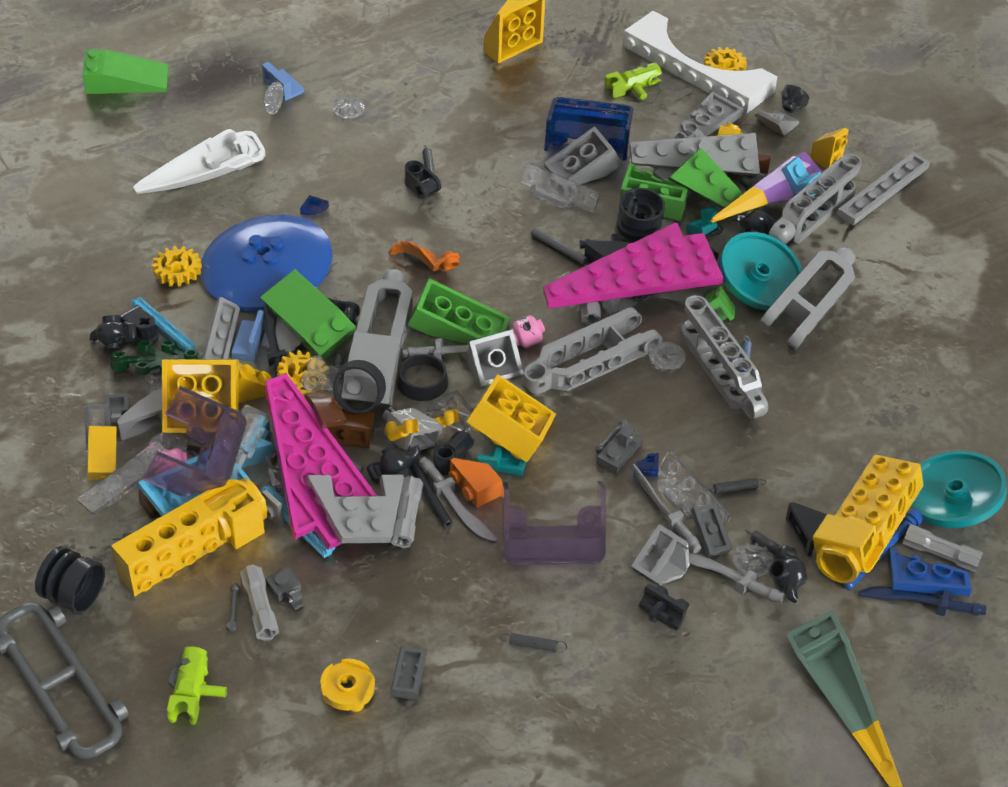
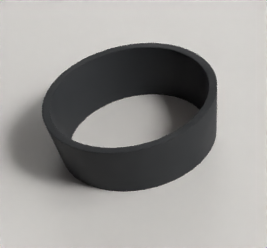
(373, 371)
(417, 392)

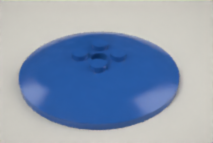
(240, 273)

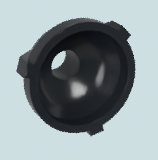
(793, 98)

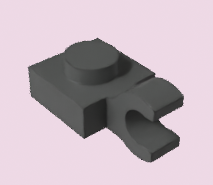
(119, 405)
(285, 585)

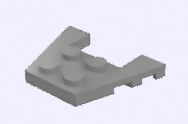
(359, 517)

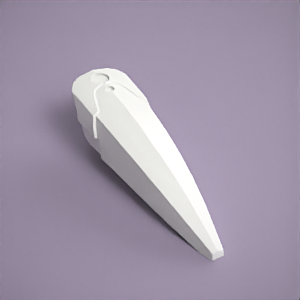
(206, 161)

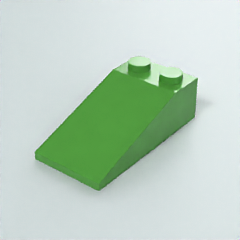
(122, 73)
(309, 315)
(454, 316)

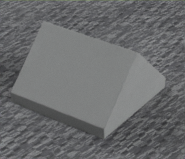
(494, 356)

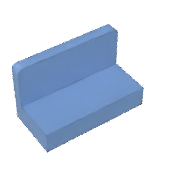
(291, 86)
(249, 338)

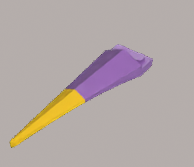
(767, 191)

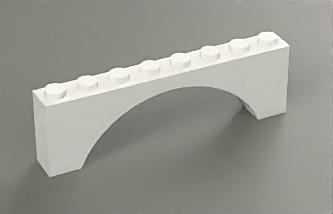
(744, 88)

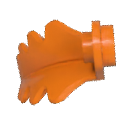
(447, 262)

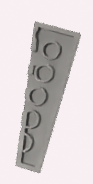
(712, 113)
(730, 152)

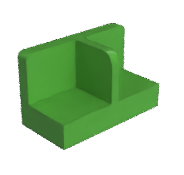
(721, 303)

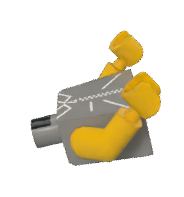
(412, 428)

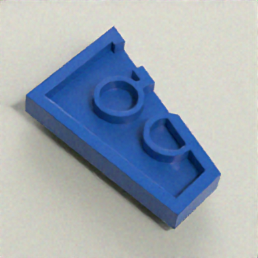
(919, 576)

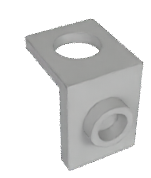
(274, 509)

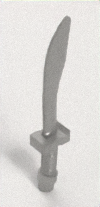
(437, 350)
(445, 487)
(675, 519)
(743, 582)

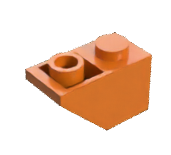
(477, 481)

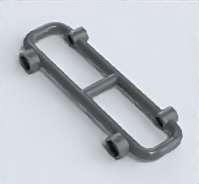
(112, 712)

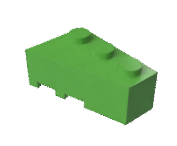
(706, 180)
(671, 192)

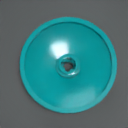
(758, 268)
(960, 489)

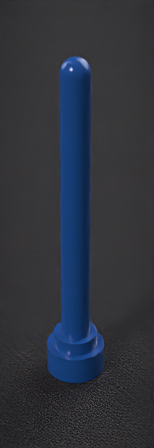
(912, 516)

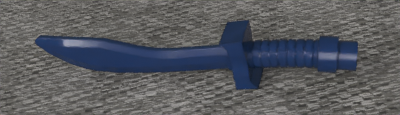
(943, 603)

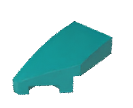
(704, 224)
(503, 461)

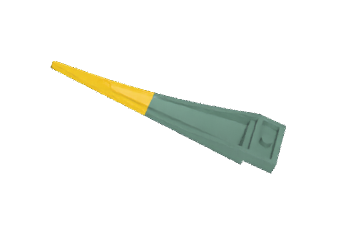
(833, 666)

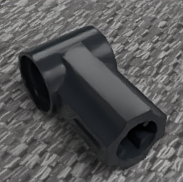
(455, 447)

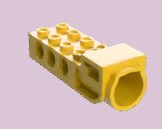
(867, 518)
(189, 532)

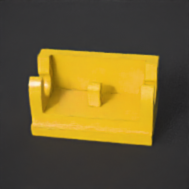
(101, 452)

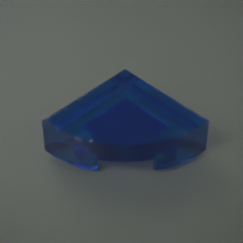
(313, 206)
(649, 465)

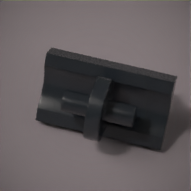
(663, 607)

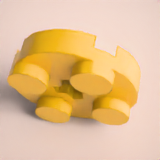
(347, 698)

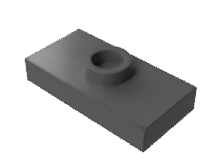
(408, 673)

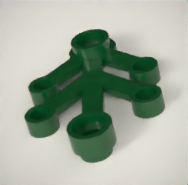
(144, 364)

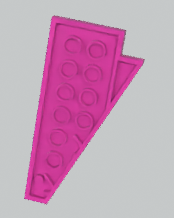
(648, 266)
(306, 451)

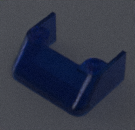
(576, 116)

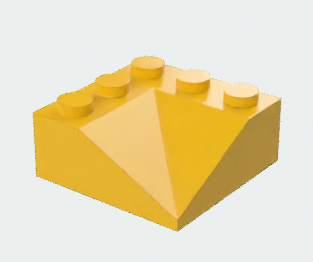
(515, 29)
(208, 377)
(511, 418)

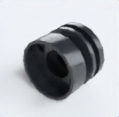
(639, 214)
(70, 579)

